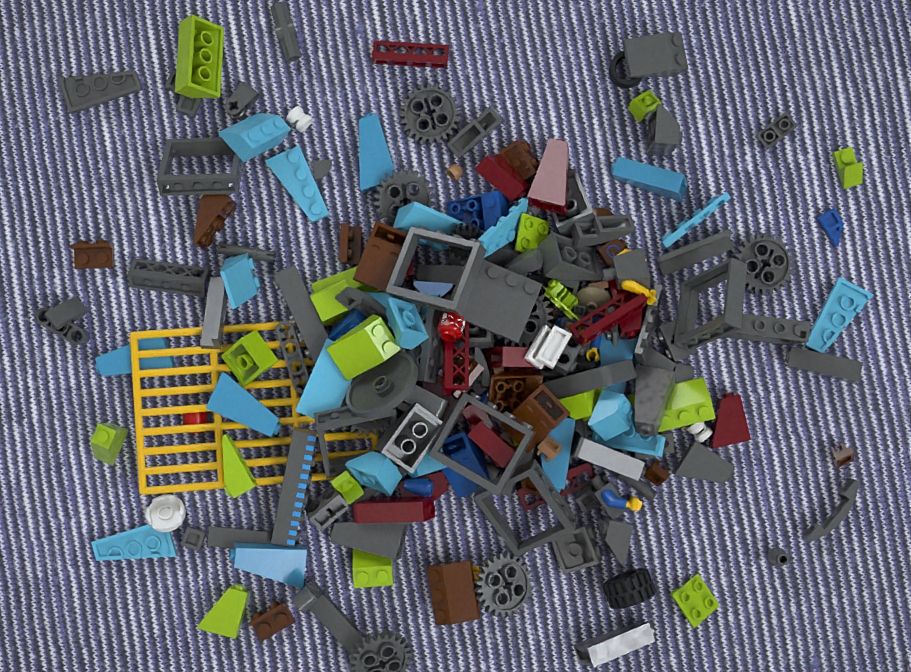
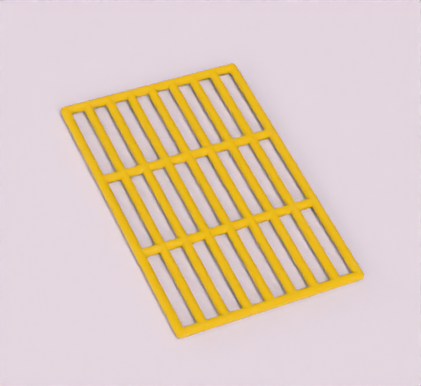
(218, 426)

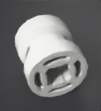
(299, 119)
(700, 431)

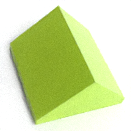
(327, 306)

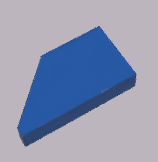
(831, 225)

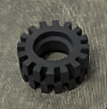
(465, 230)

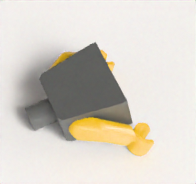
(631, 273)

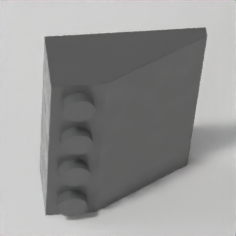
(500, 300)

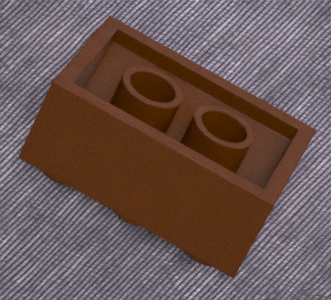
(453, 592)

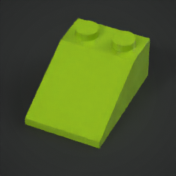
(363, 347)
(236, 472)

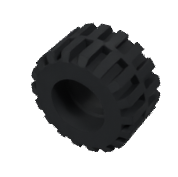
(629, 588)

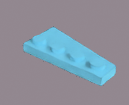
(698, 216)

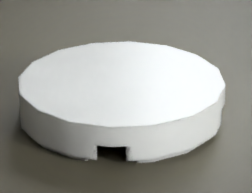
(165, 513)

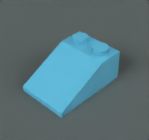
(239, 279)

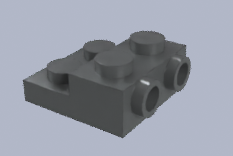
(578, 549)

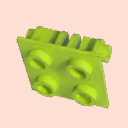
(530, 232)
(561, 297)
(695, 600)

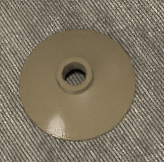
(592, 298)

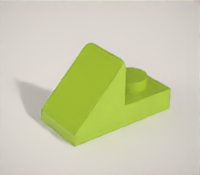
(643, 105)
(847, 167)
(348, 486)

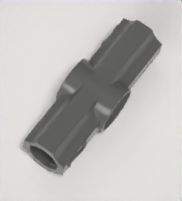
(285, 31)

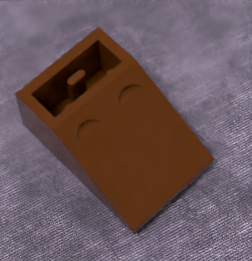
(211, 217)
(380, 256)
(512, 388)
(542, 412)

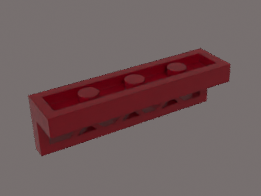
(410, 58)
(609, 320)
(448, 364)
(573, 471)

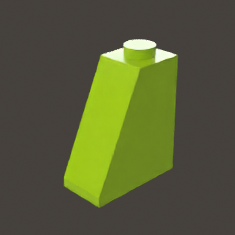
(108, 442)
(227, 613)

